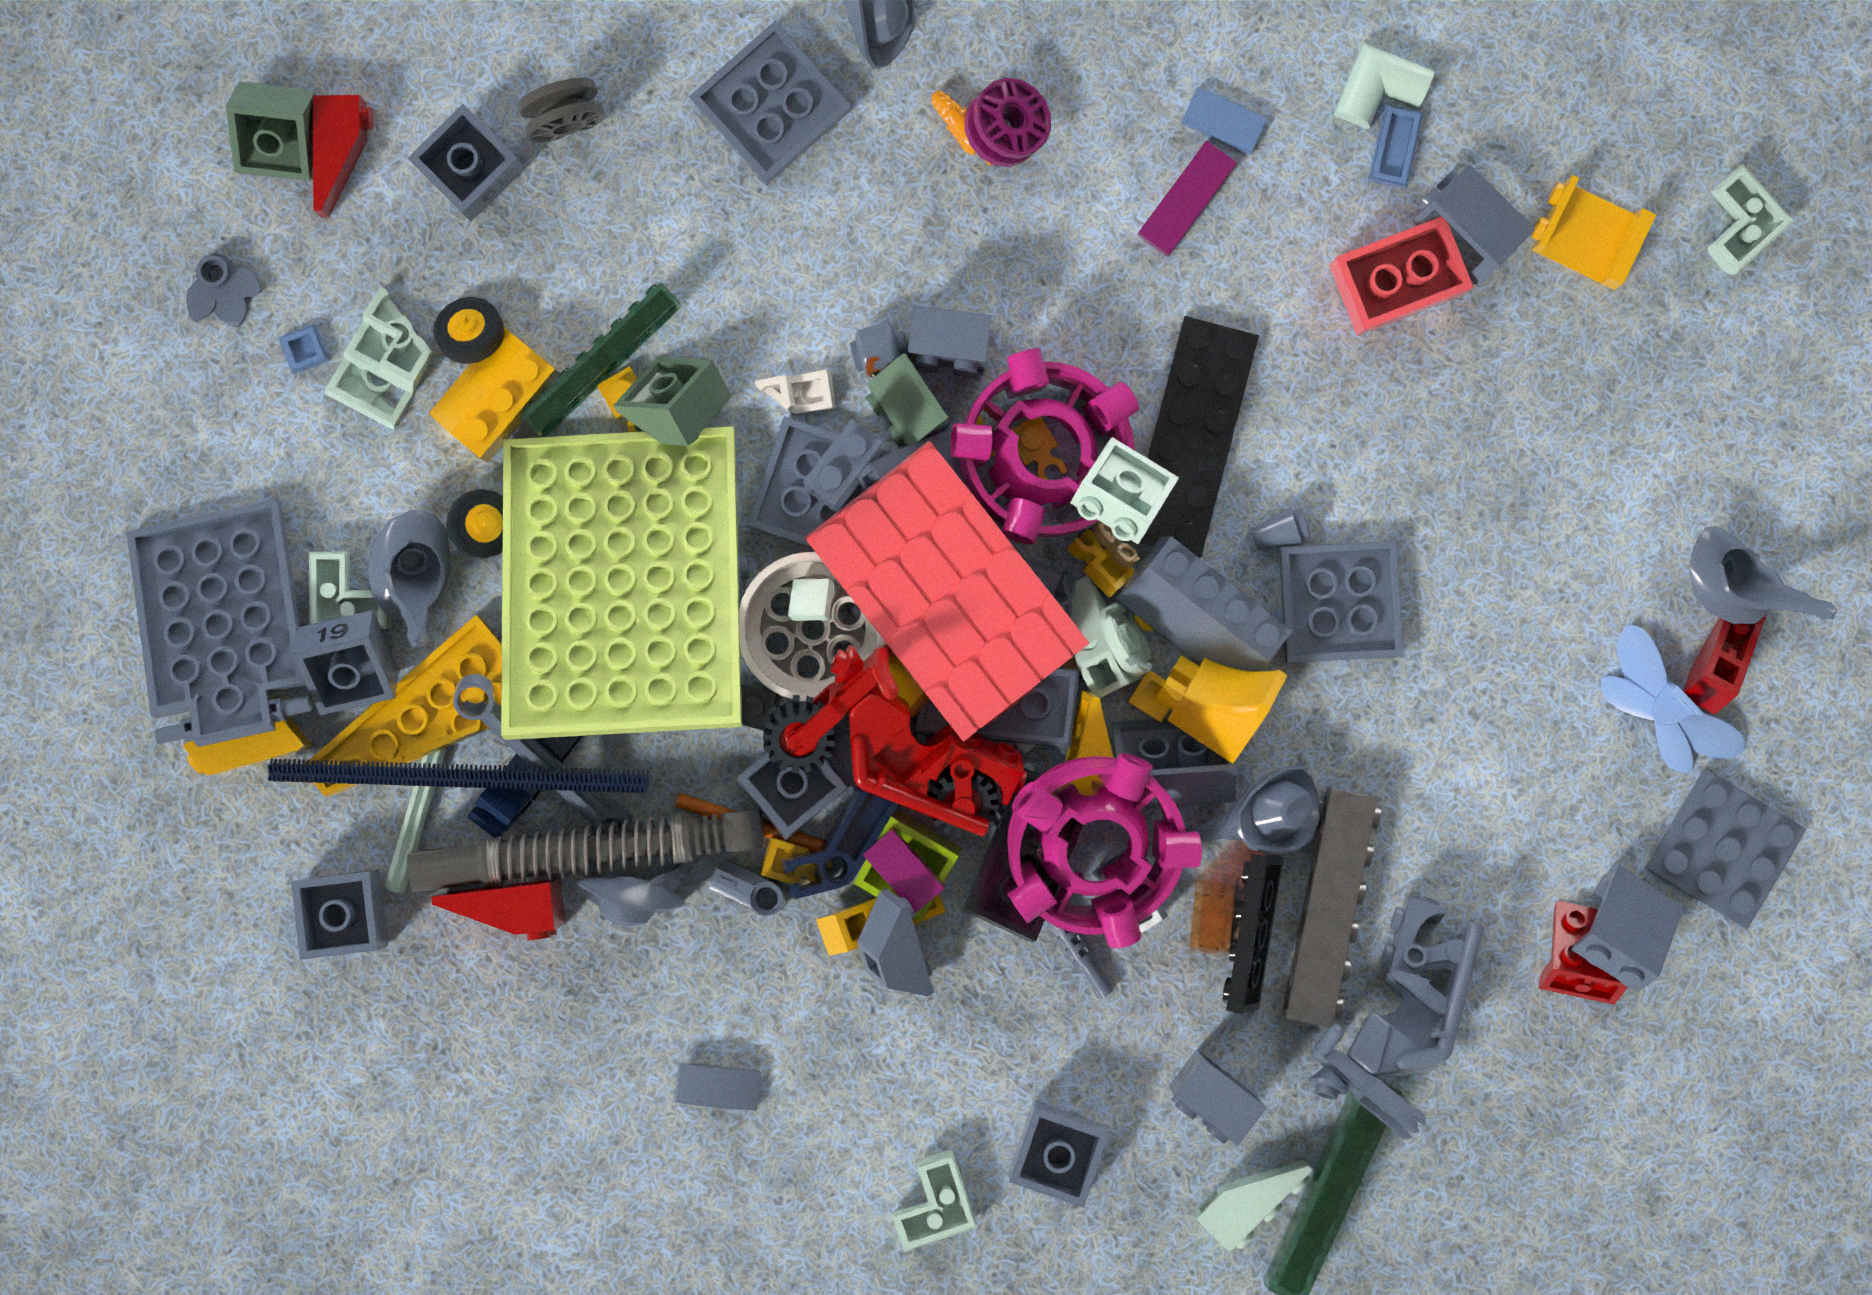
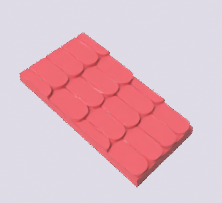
(946, 590)

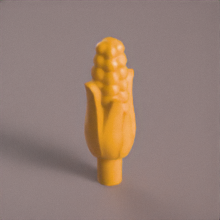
(953, 115)

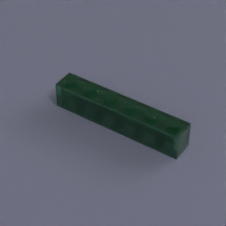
(1325, 1199)

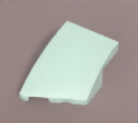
(387, 349)

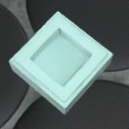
(811, 599)

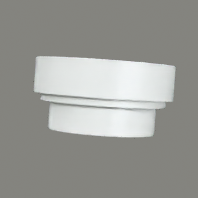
(759, 622)

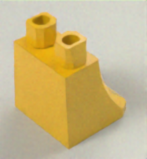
(1219, 702)

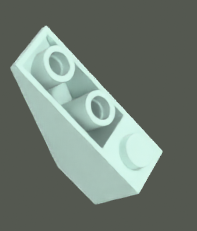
(1095, 660)
(1242, 1204)

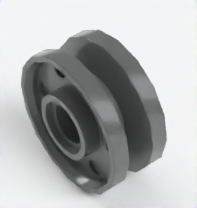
(561, 109)

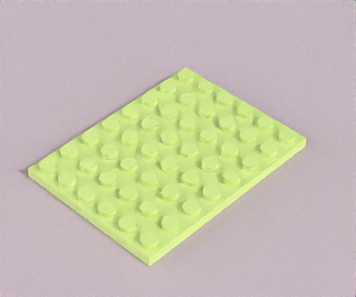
(620, 585)

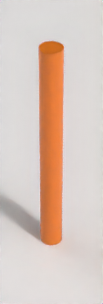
(707, 808)

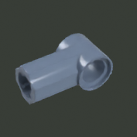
(745, 887)

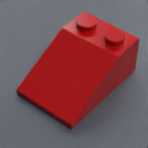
(515, 908)

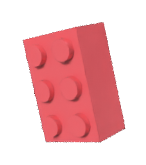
(1401, 275)

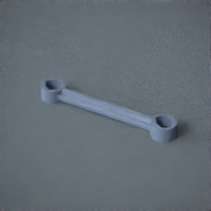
(532, 751)

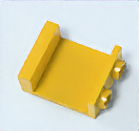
(1591, 234)

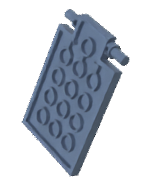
(217, 622)

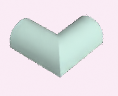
(1376, 75)
(1756, 216)
(331, 592)
(947, 1206)

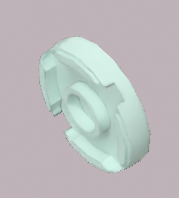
(1125, 640)

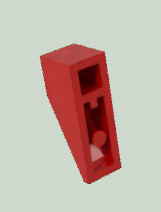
(338, 141)
(1722, 664)

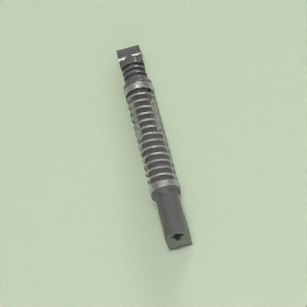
(497, 861)

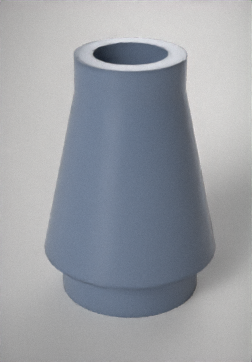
(1281, 530)

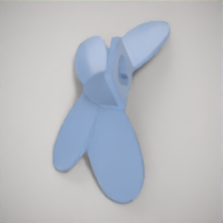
(1678, 721)

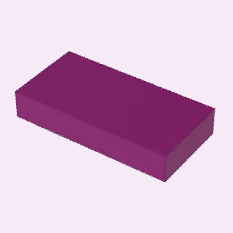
(904, 870)

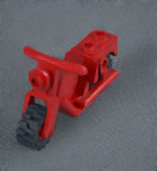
(887, 755)

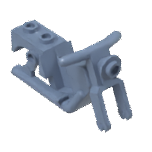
(1415, 1035)

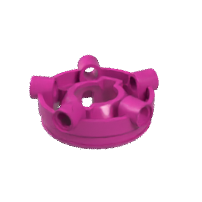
(973, 444)
(1119, 798)

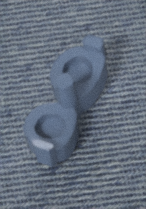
(1066, 591)

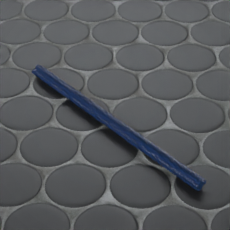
(457, 777)

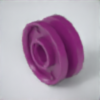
(1022, 108)

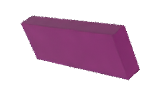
(1187, 198)

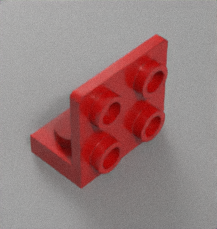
(1569, 971)

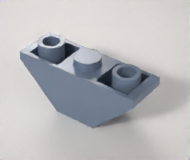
(893, 946)

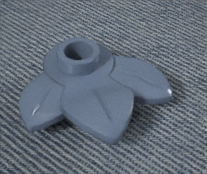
(222, 296)

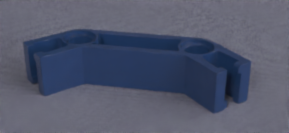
(500, 808)
(849, 839)

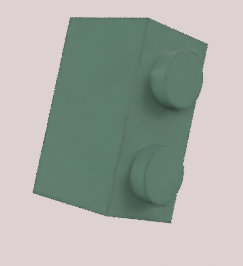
(271, 130)
(675, 399)
(906, 403)

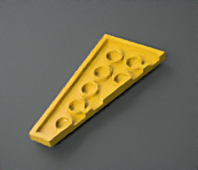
(423, 710)

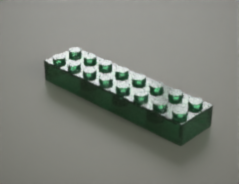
(601, 360)

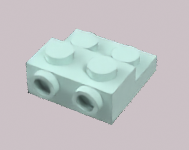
(1123, 491)

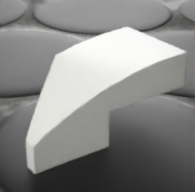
(801, 392)

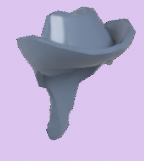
(881, 28)
(410, 569)
(1741, 584)
(1271, 815)
(634, 901)

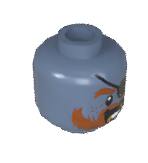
(877, 348)

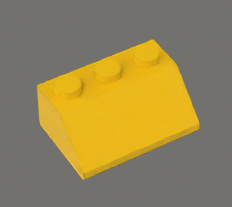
(491, 394)

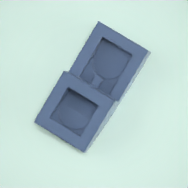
(717, 1086)

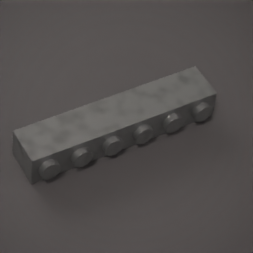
(1330, 908)

